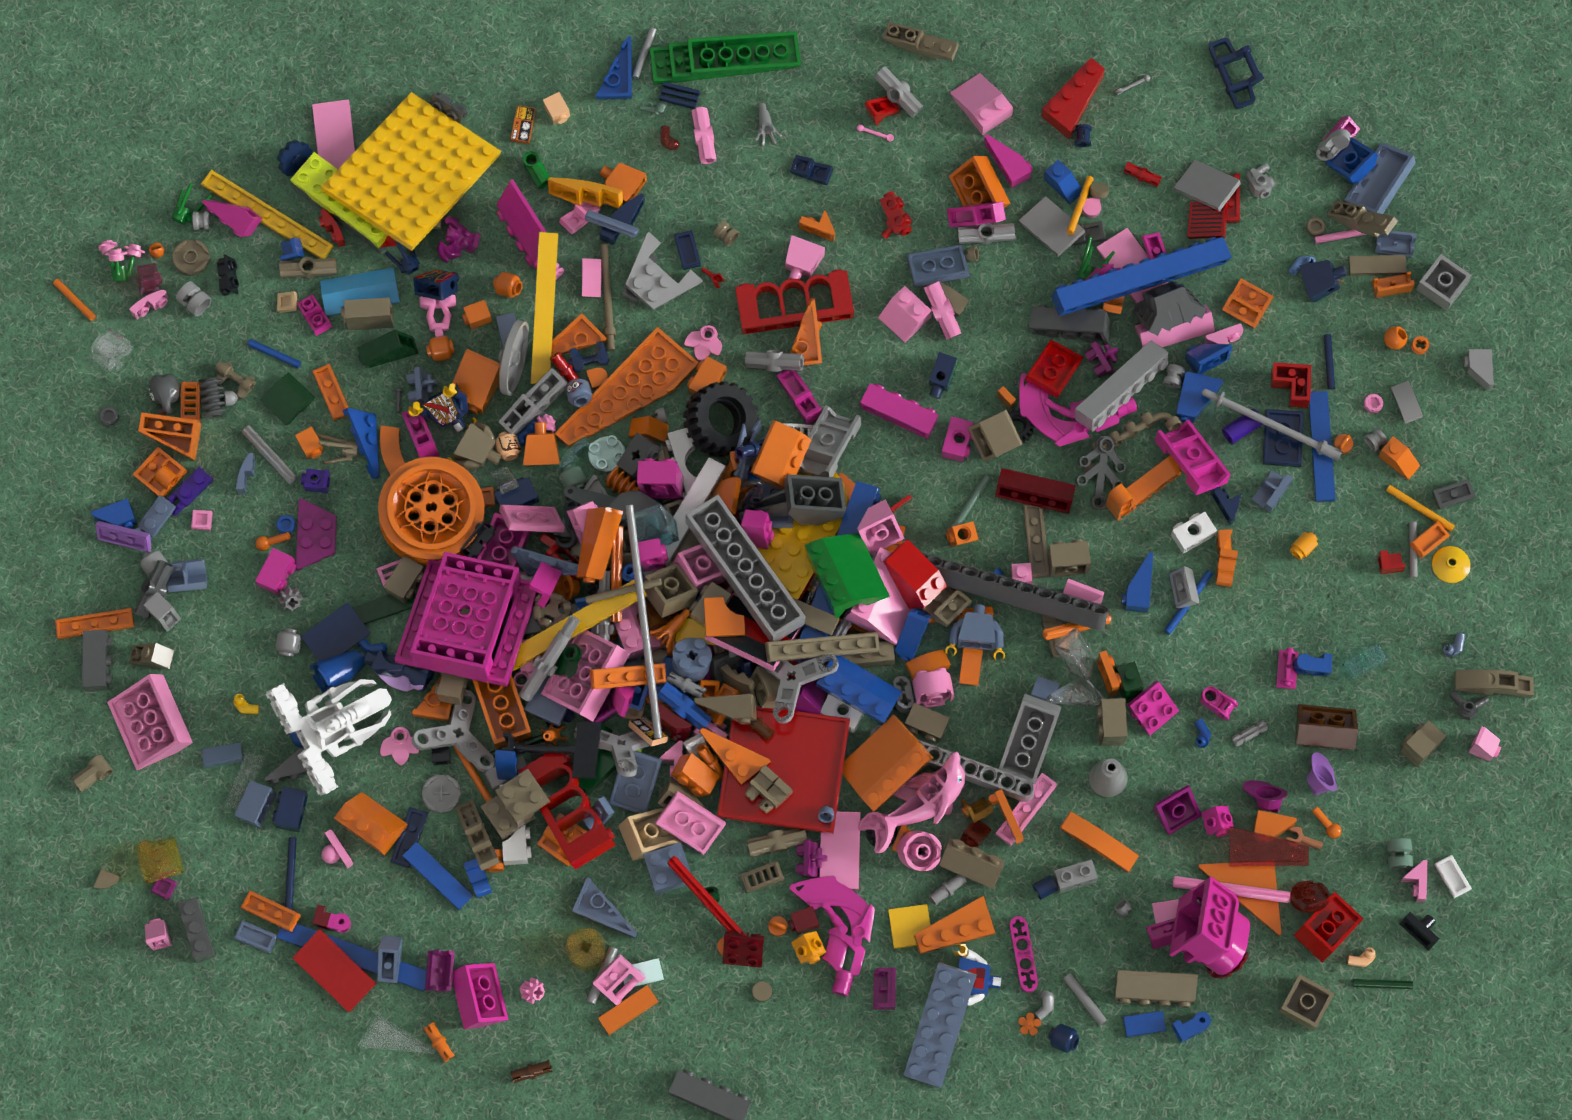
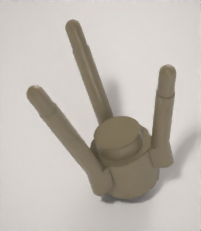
(348, 447)

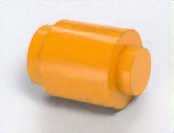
(1303, 545)

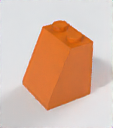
(478, 380)

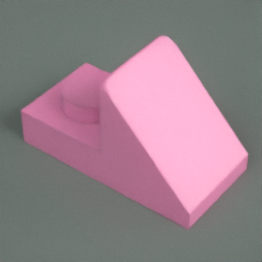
(1221, 337)
(673, 755)
(1418, 876)

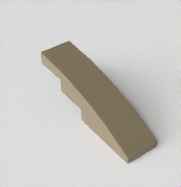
(477, 835)

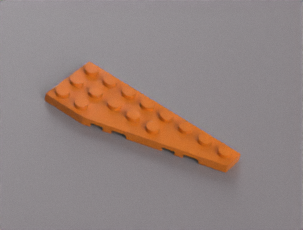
(644, 377)

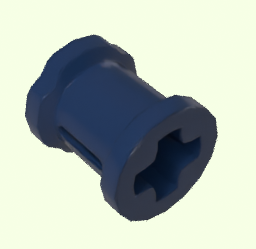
(1083, 129)

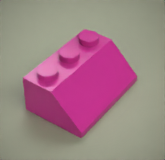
(479, 995)

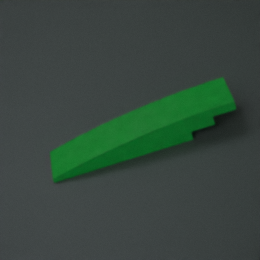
(724, 57)

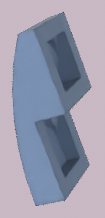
(246, 469)

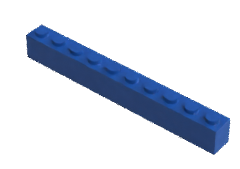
(1140, 276)
(860, 500)

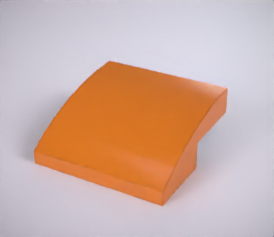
(1247, 303)
(728, 492)

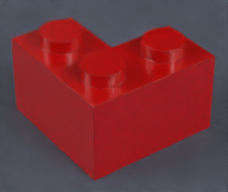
(1296, 379)

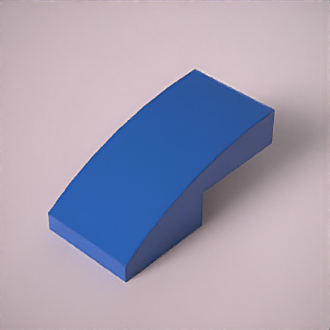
(505, 764)

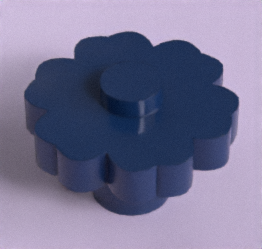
(293, 157)

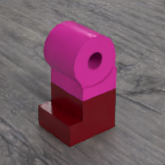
(329, 921)

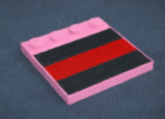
(753, 643)

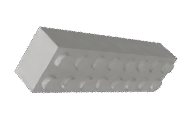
(745, 569)

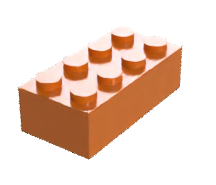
(503, 711)

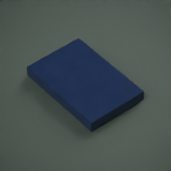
(1281, 448)
(336, 633)

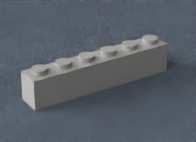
(1121, 386)

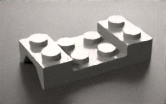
(828, 442)

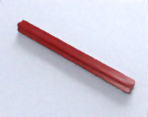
(700, 892)

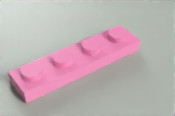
(1026, 810)

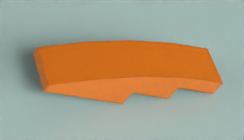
(1099, 841)

